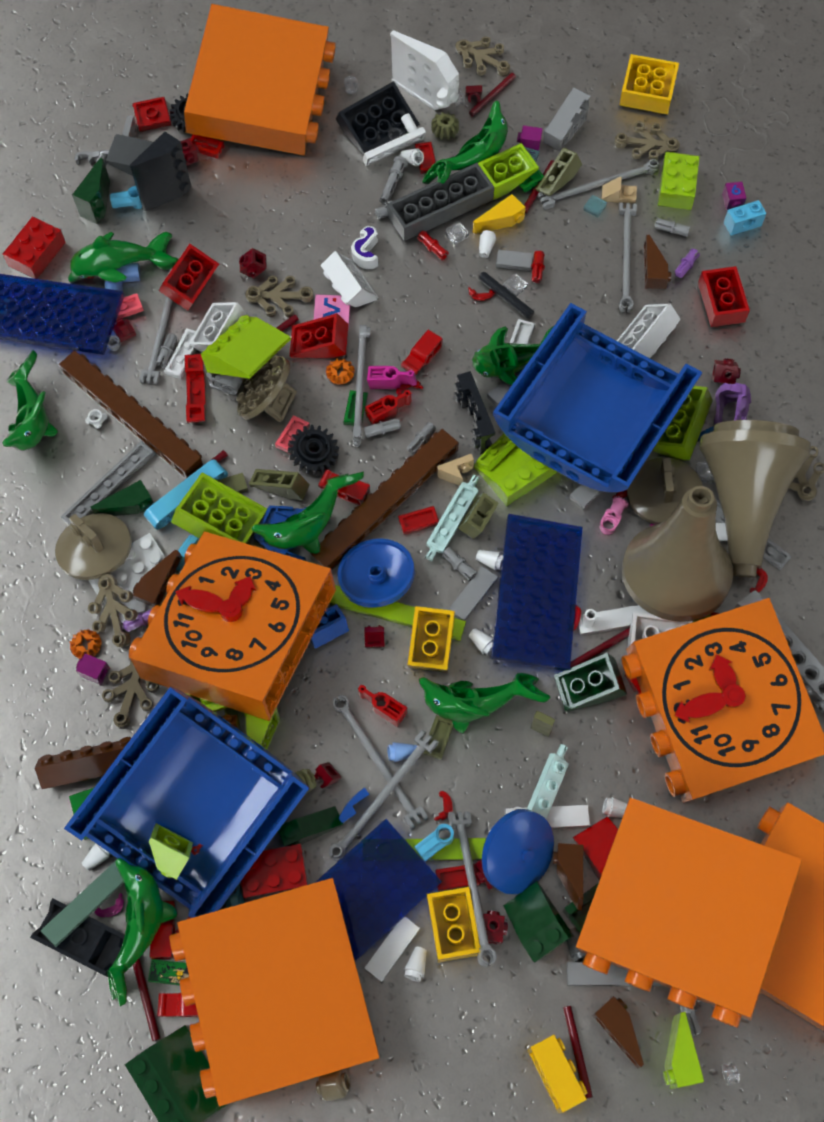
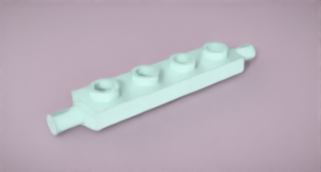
(452, 517)
(549, 782)

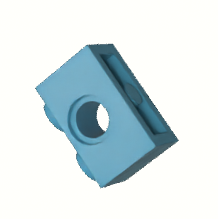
(744, 217)

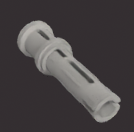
(395, 175)

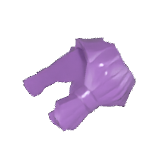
(732, 393)

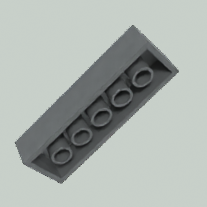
(440, 202)

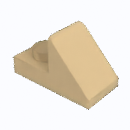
(618, 193)
(451, 470)

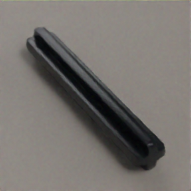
(506, 295)

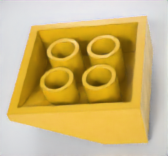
(649, 84)

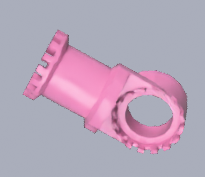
(613, 515)

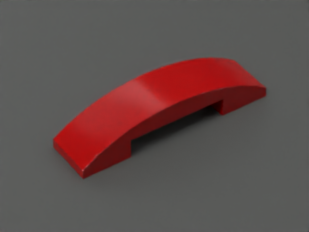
(195, 388)

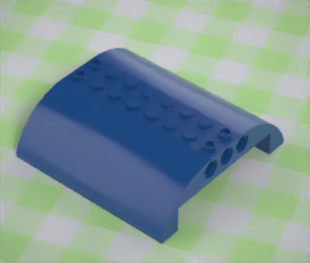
(591, 405)
(199, 782)

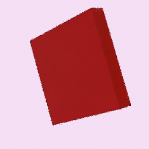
(152, 114)

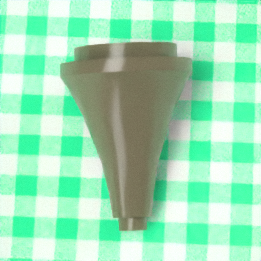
(752, 473)
(680, 565)

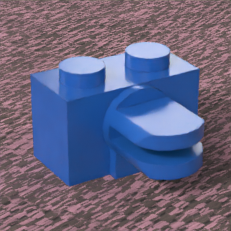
(330, 627)

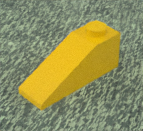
(500, 216)

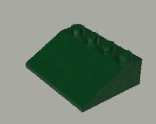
(172, 1081)

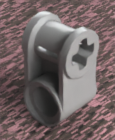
(224, 383)

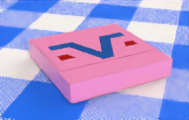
(329, 305)

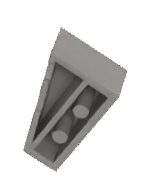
(567, 119)

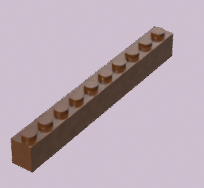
(131, 414)
(385, 499)
(86, 762)

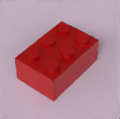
(34, 248)
(188, 277)
(723, 296)
(275, 873)

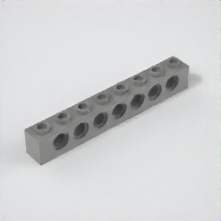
(806, 659)

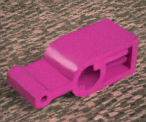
(389, 377)

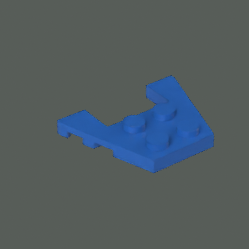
(275, 515)

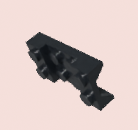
(469, 396)
(89, 944)

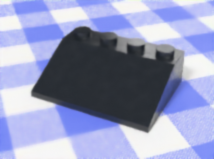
(372, 117)
(161, 172)

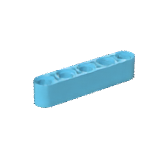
(162, 511)

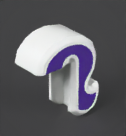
(362, 246)

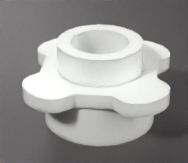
(95, 413)

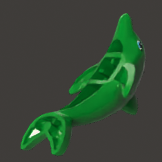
(475, 150)
(107, 255)
(503, 359)
(31, 415)
(306, 526)
(466, 704)
(143, 918)

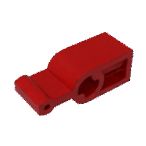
(423, 352)
(387, 407)
(353, 493)
(392, 710)
(160, 946)
(173, 1006)

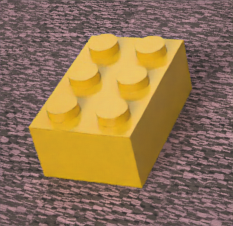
(431, 639)
(453, 924)
(557, 1073)

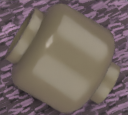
(333, 1085)

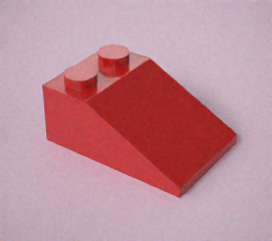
(319, 338)
(597, 844)

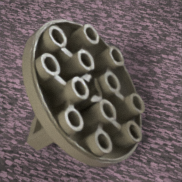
(267, 391)
(660, 488)
(93, 546)

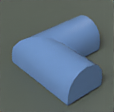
(131, 271)

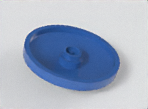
(376, 573)
(517, 851)

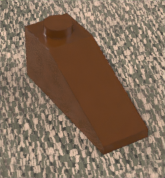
(655, 266)
(154, 583)
(570, 870)
(618, 1025)

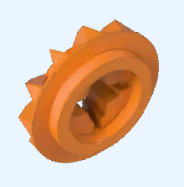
(345, 375)
(93, 646)

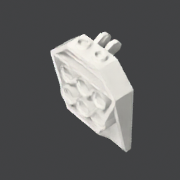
(424, 71)

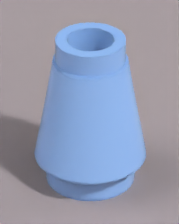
(399, 751)

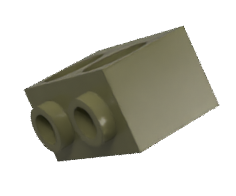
(478, 515)

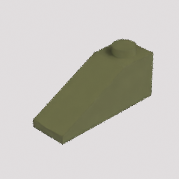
(560, 172)
(281, 483)

